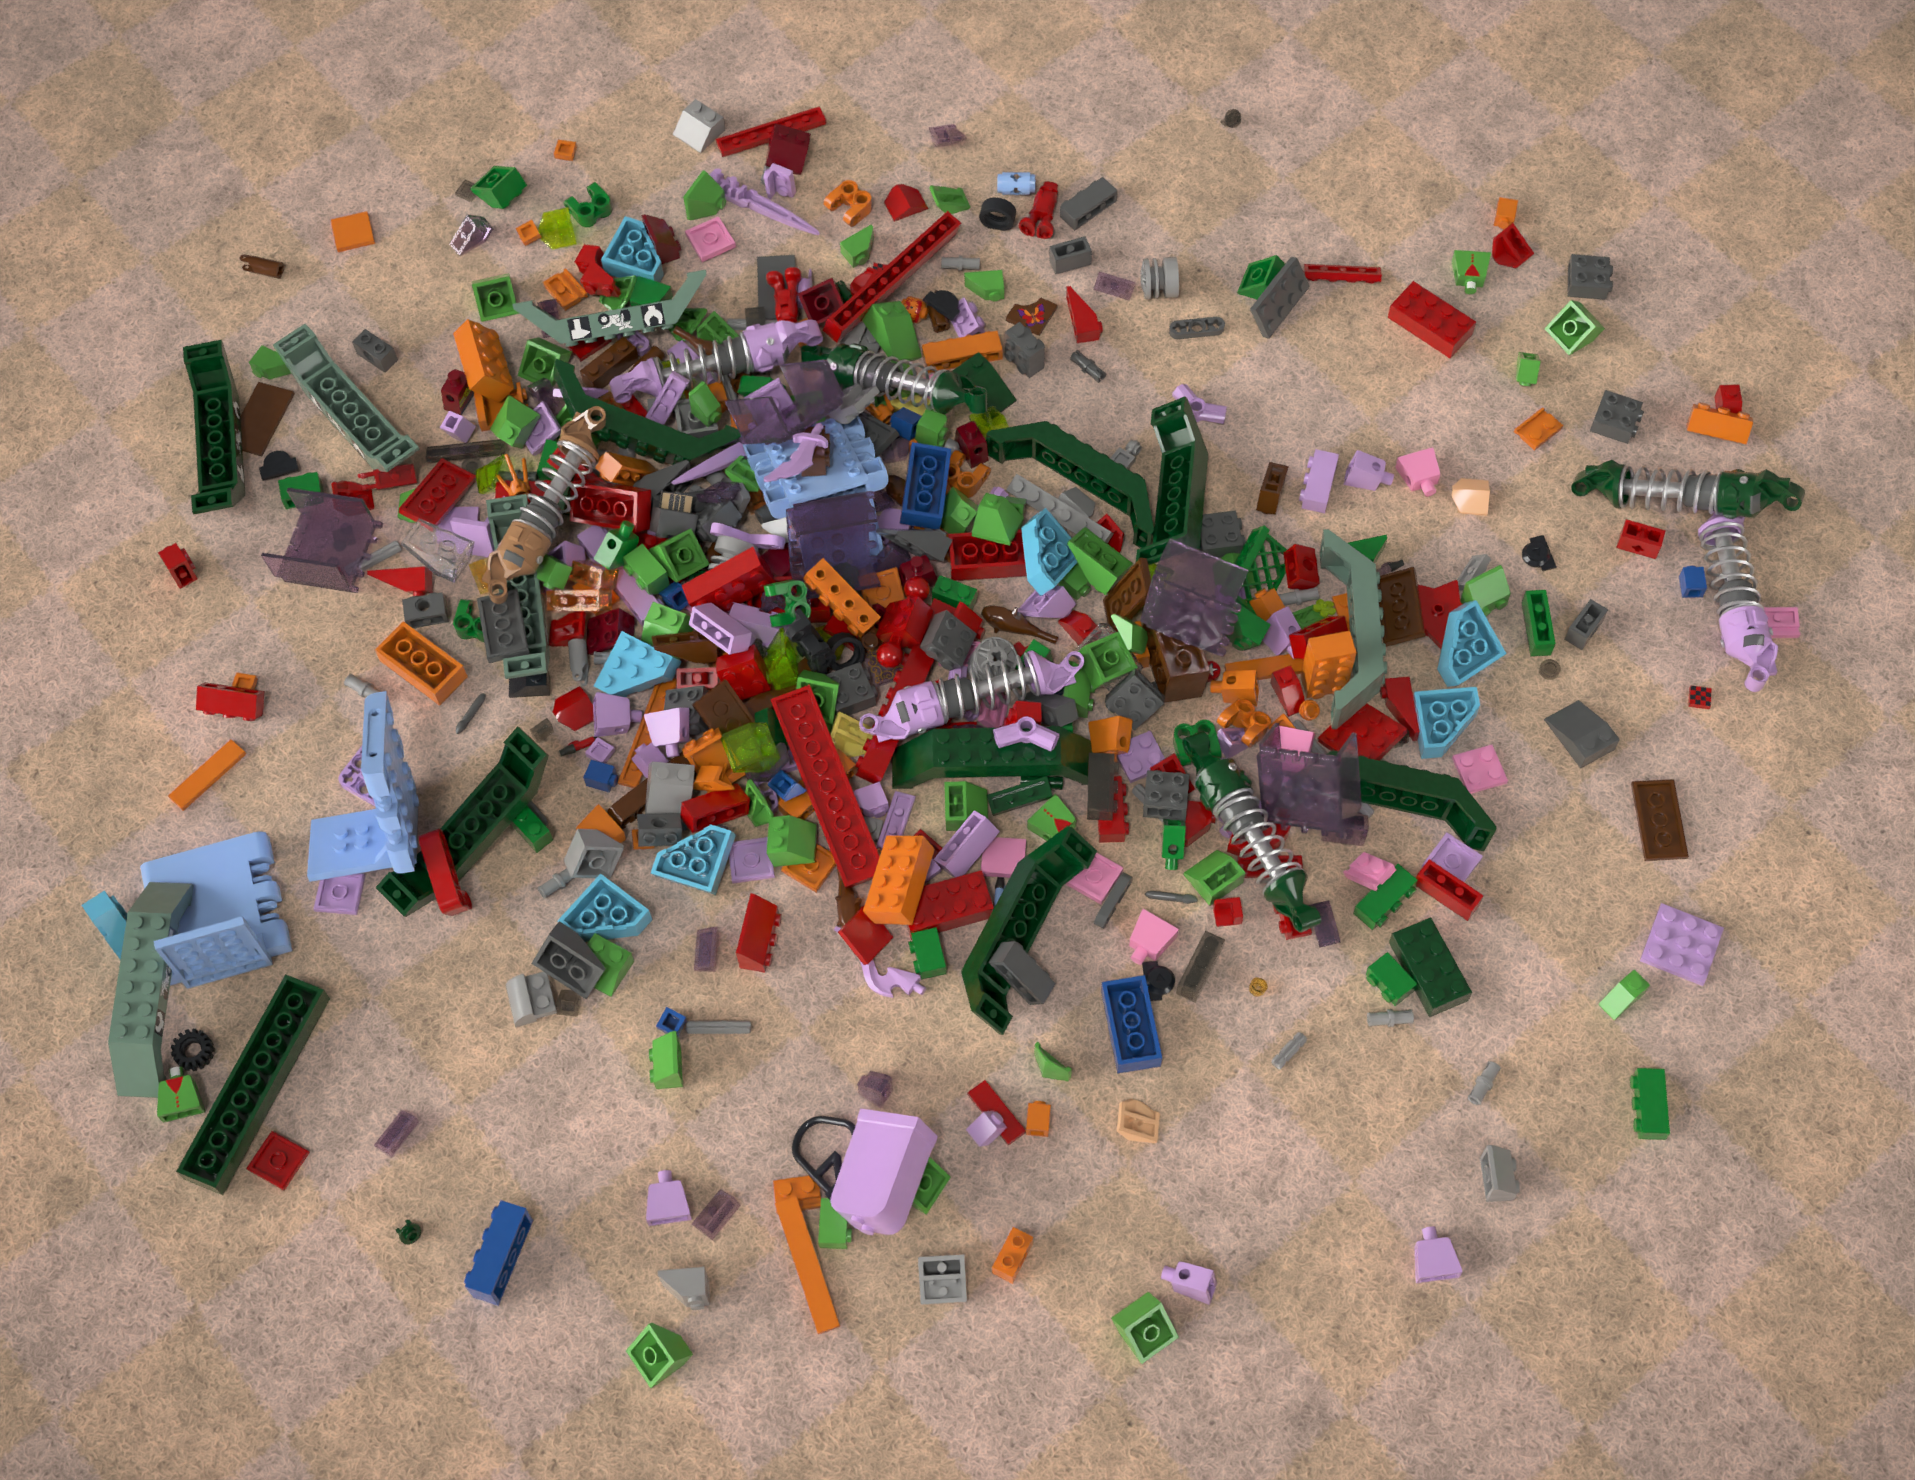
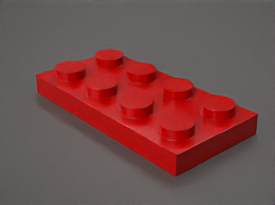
(437, 493)

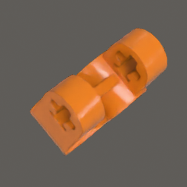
(850, 195)
(960, 479)
(1243, 715)

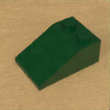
(985, 376)

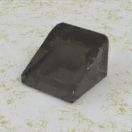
(568, 1003)

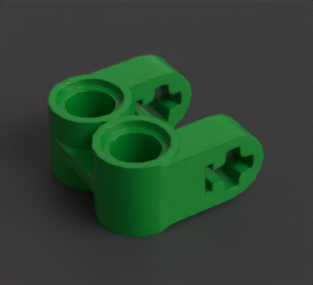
(588, 212)
(792, 601)
(463, 617)
(1187, 730)

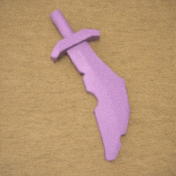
(802, 457)

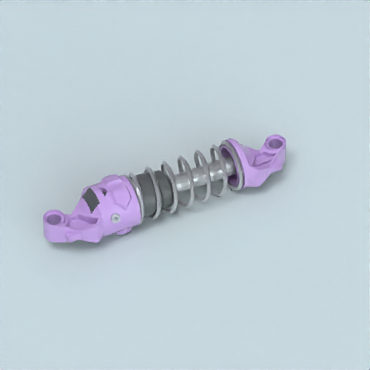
(752, 351)
(1740, 615)
(933, 703)

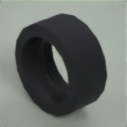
(1000, 206)
(842, 637)

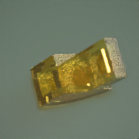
(478, 569)

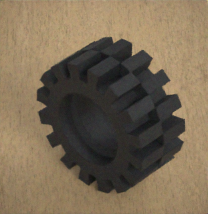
(201, 1058)

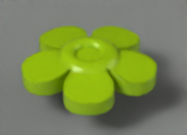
(1324, 608)

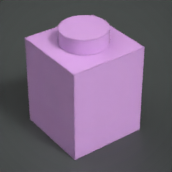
(457, 427)
(646, 755)
(986, 1128)

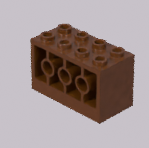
(1176, 666)

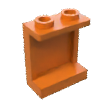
(488, 409)
(709, 750)

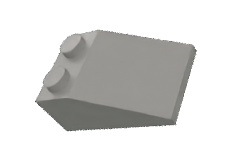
(668, 787)

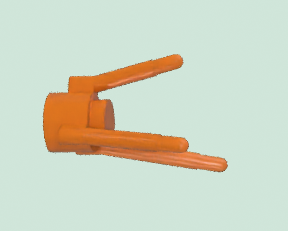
(882, 412)
(517, 486)

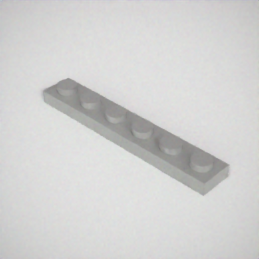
(1060, 511)

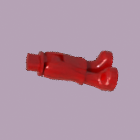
(1041, 211)
(785, 299)

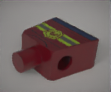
(456, 392)

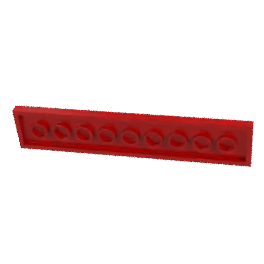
(827, 785)

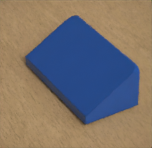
(785, 786)

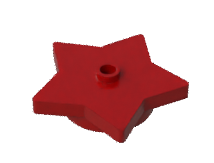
(1436, 606)

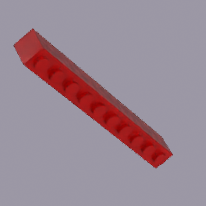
(892, 276)
(914, 672)

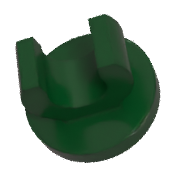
(409, 1233)

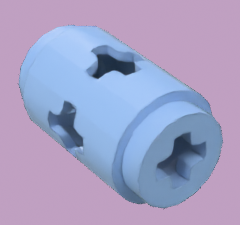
(1025, 183)

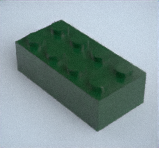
(1431, 966)

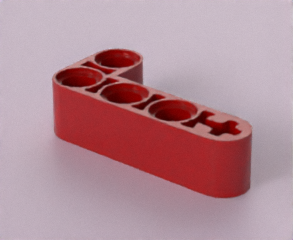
(443, 874)

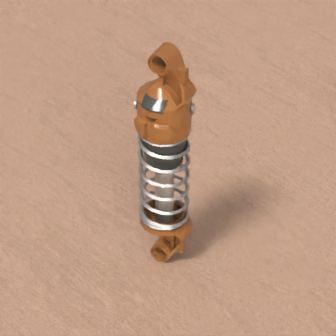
(532, 533)

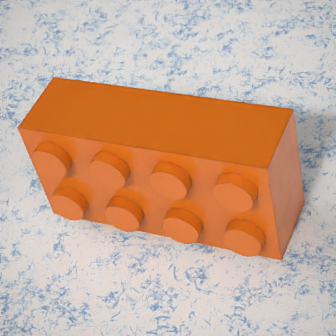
(483, 360)
(421, 663)
(1327, 664)
(899, 880)

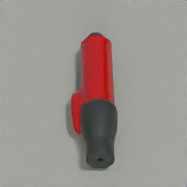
(577, 745)

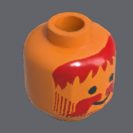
(916, 308)

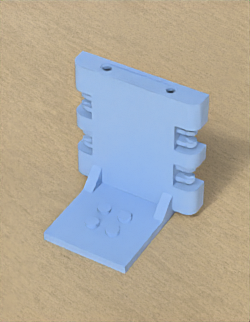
(850, 471)
(376, 836)
(225, 924)

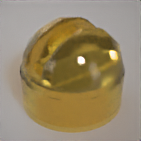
(1254, 984)

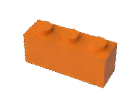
(1720, 423)

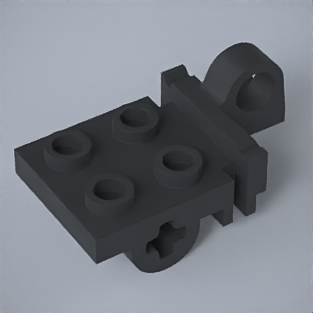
(810, 644)

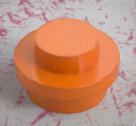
(1309, 710)

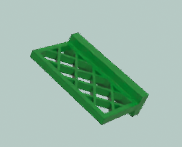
(1247, 560)

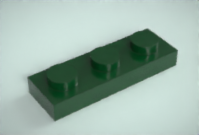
(1020, 796)

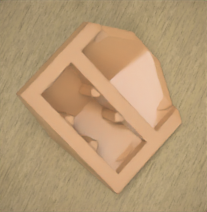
(1471, 496)
(1138, 1121)

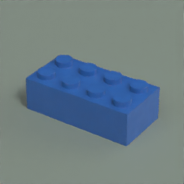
(925, 486)
(1131, 1024)
(498, 1252)

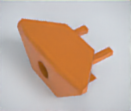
(712, 779)

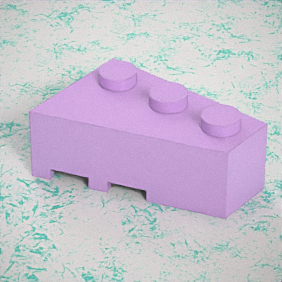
(756, 622)

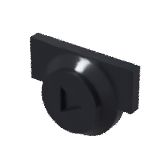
(943, 302)
(277, 464)
(1538, 554)
(1159, 980)

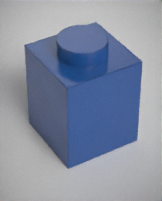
(905, 422)
(1692, 582)
(674, 596)
(600, 776)
(671, 1021)

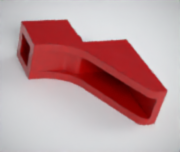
(594, 278)

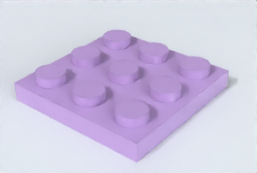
(1682, 944)

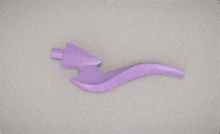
(894, 978)

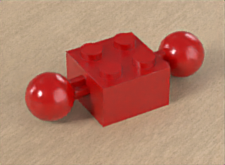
(904, 622)

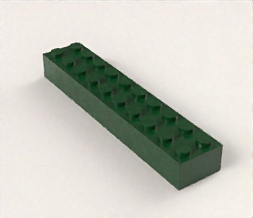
(253, 1085)

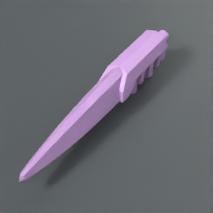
(758, 203)
(713, 464)

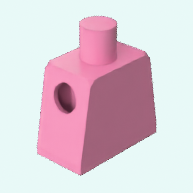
(1419, 470)
(1151, 937)

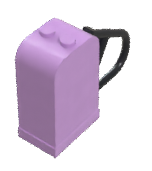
(878, 1171)

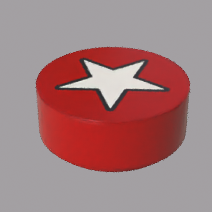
(1214, 671)

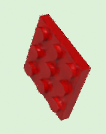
(1374, 733)

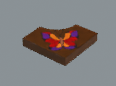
(1033, 316)

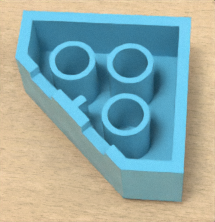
(632, 253)
(1046, 551)
(1467, 644)
(634, 667)
(1443, 718)
(696, 859)
(606, 911)
(109, 918)

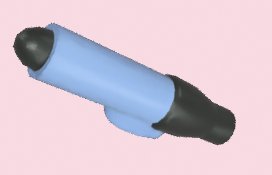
(999, 887)

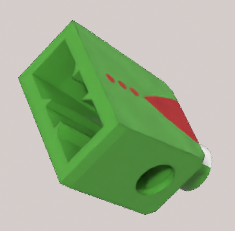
(1470, 269)
(1051, 819)
(178, 1097)

